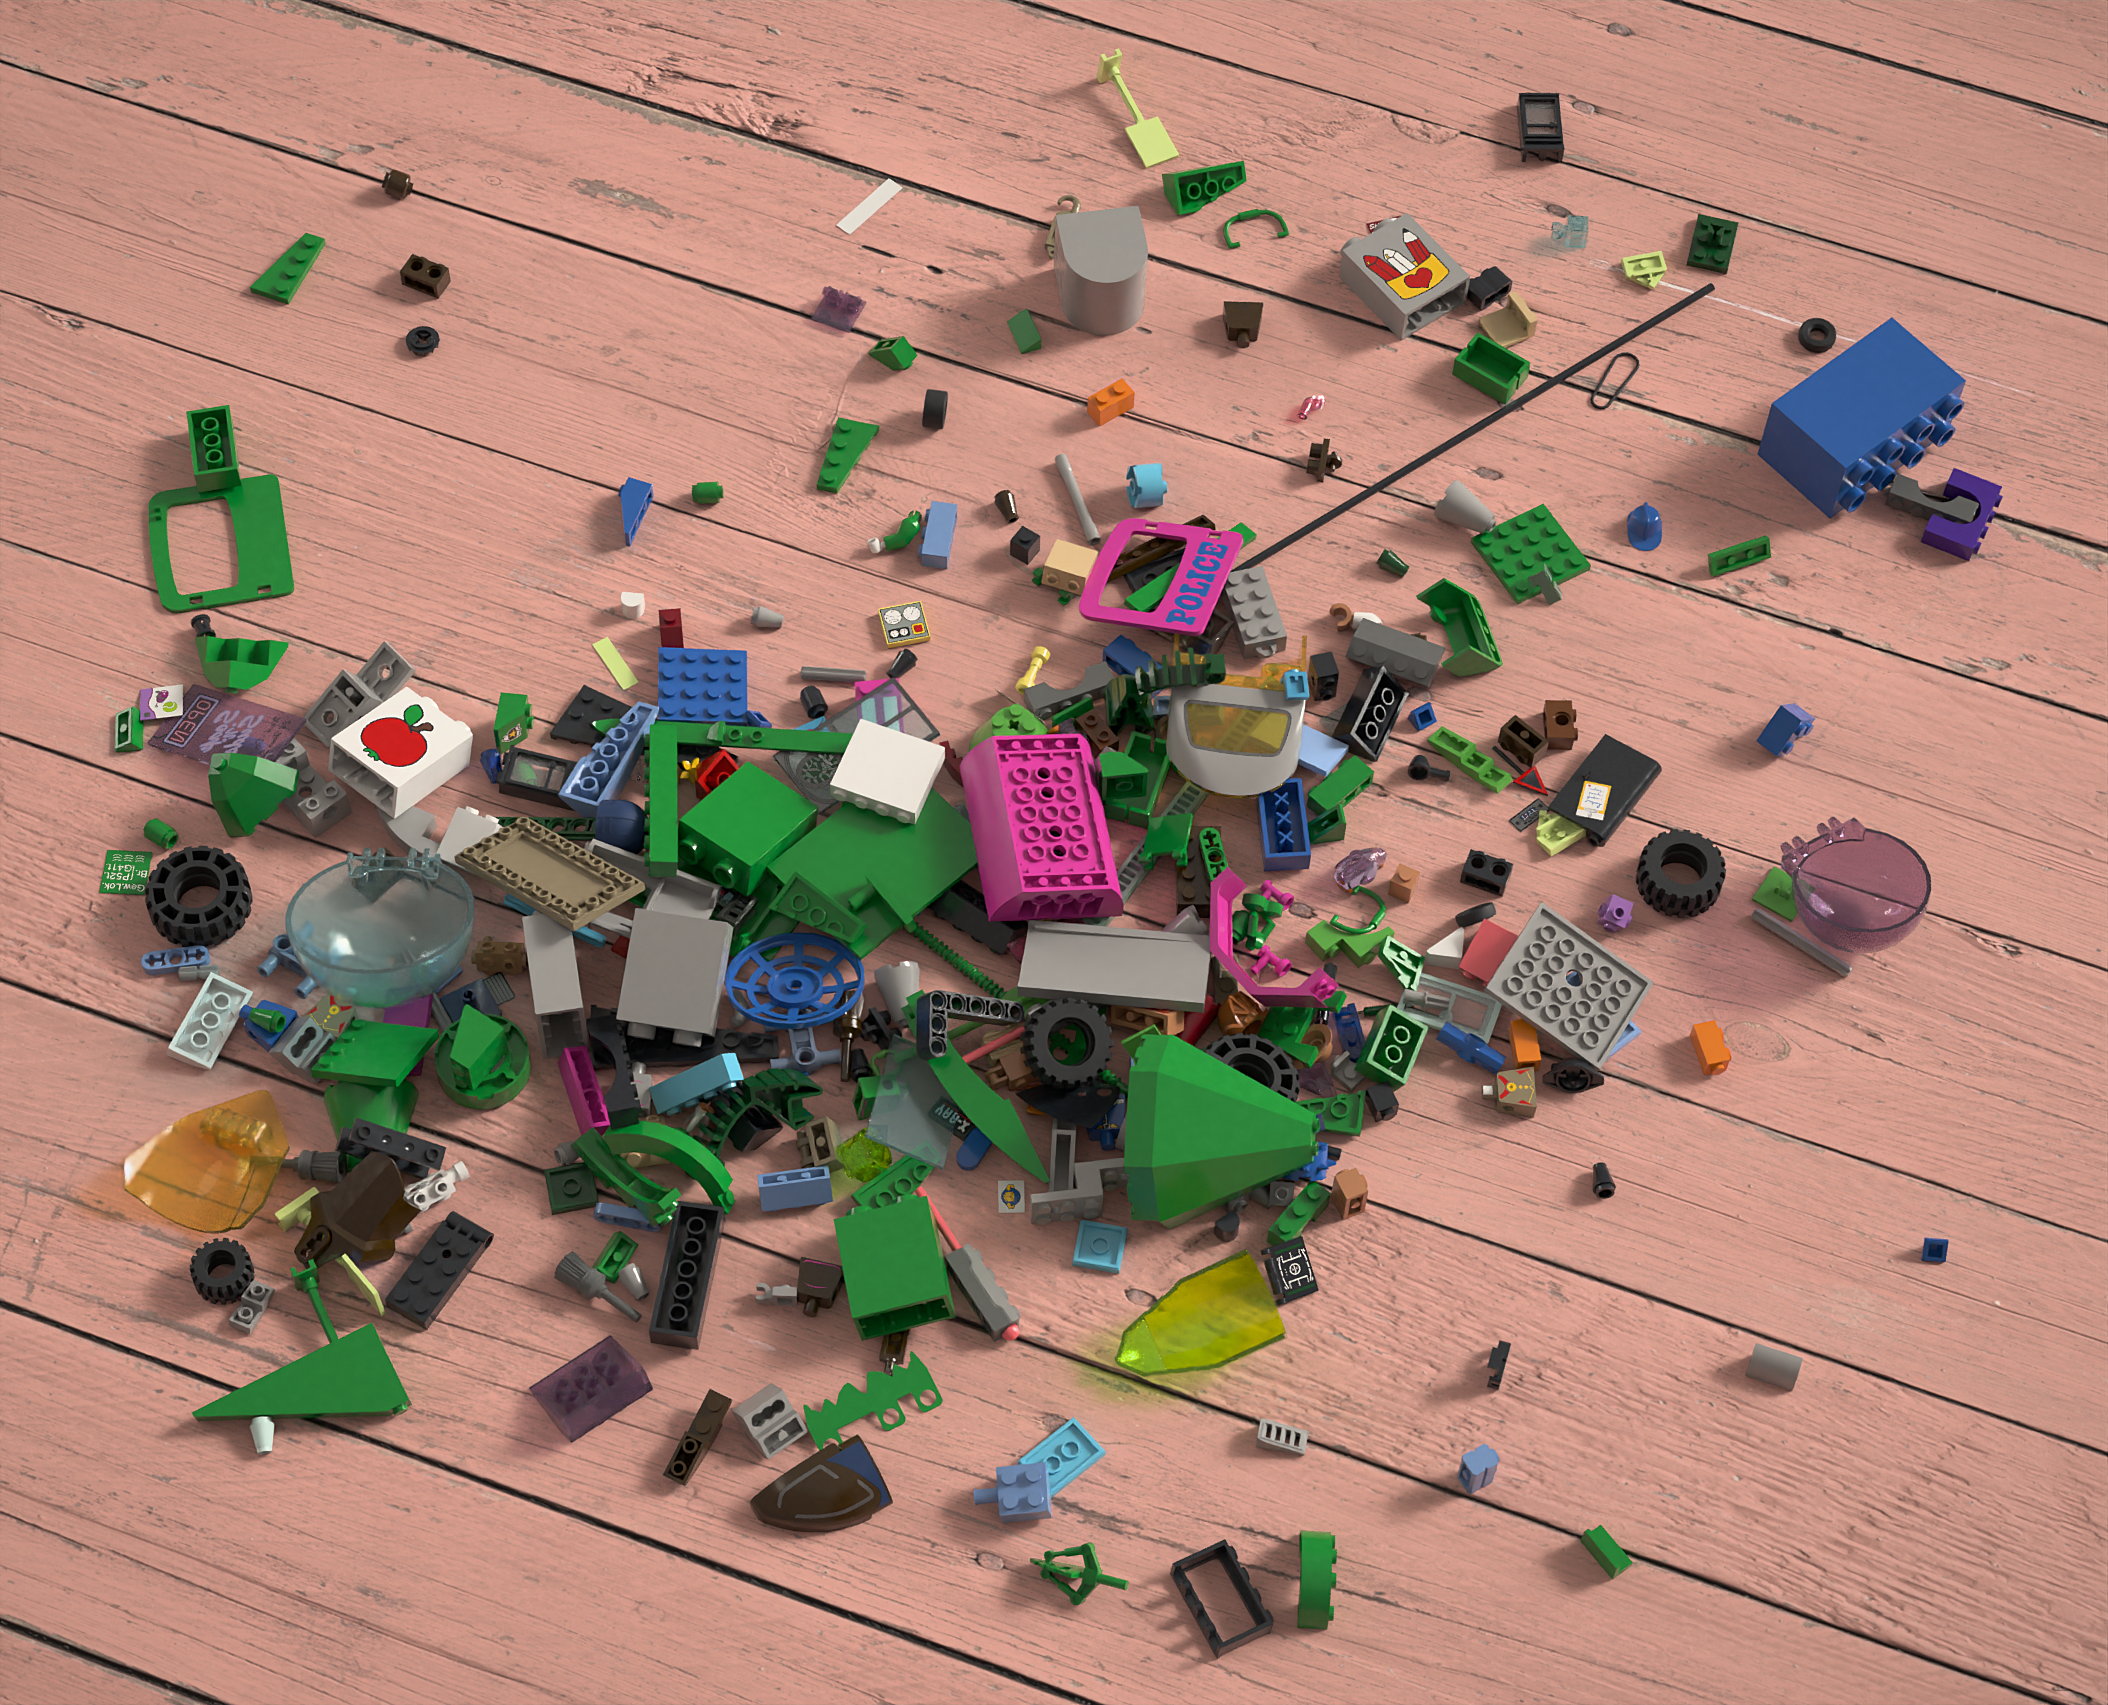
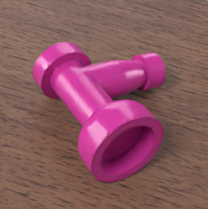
(1270, 891)
(1266, 956)

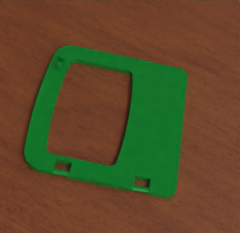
(259, 538)

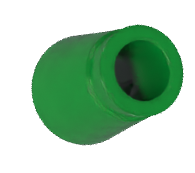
(268, 1019)

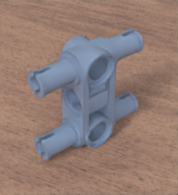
(283, 955)
(803, 1048)

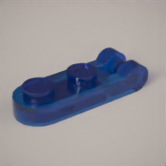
(1349, 1031)

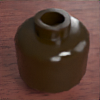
(397, 184)

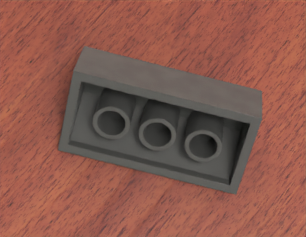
(1396, 651)

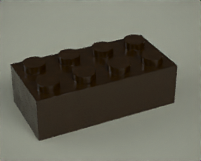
(1192, 880)

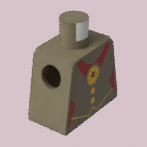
(332, 1015)
(1513, 1092)

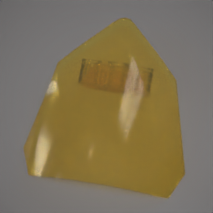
(212, 1165)

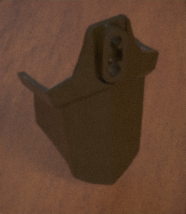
(358, 1215)

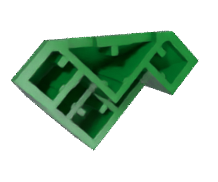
(238, 662)
(248, 790)

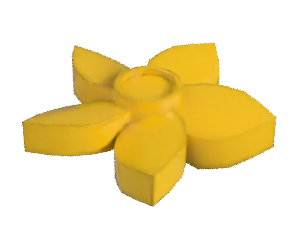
(690, 770)

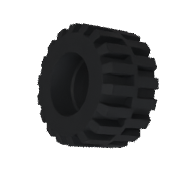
(215, 1255)

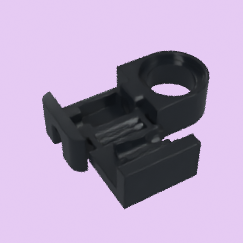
(1497, 1362)

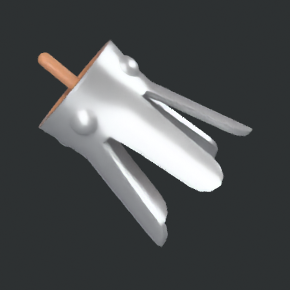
(699, 1115)

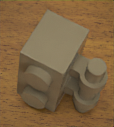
(823, 1140)

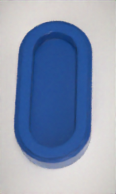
(973, 1150)

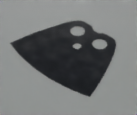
(1070, 1107)

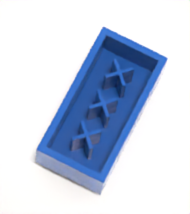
(1284, 828)

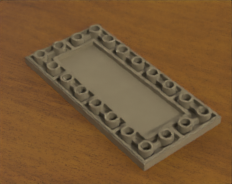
(549, 873)

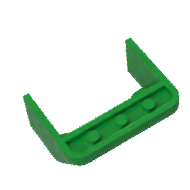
(1465, 627)

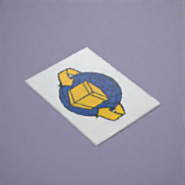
(1011, 1196)

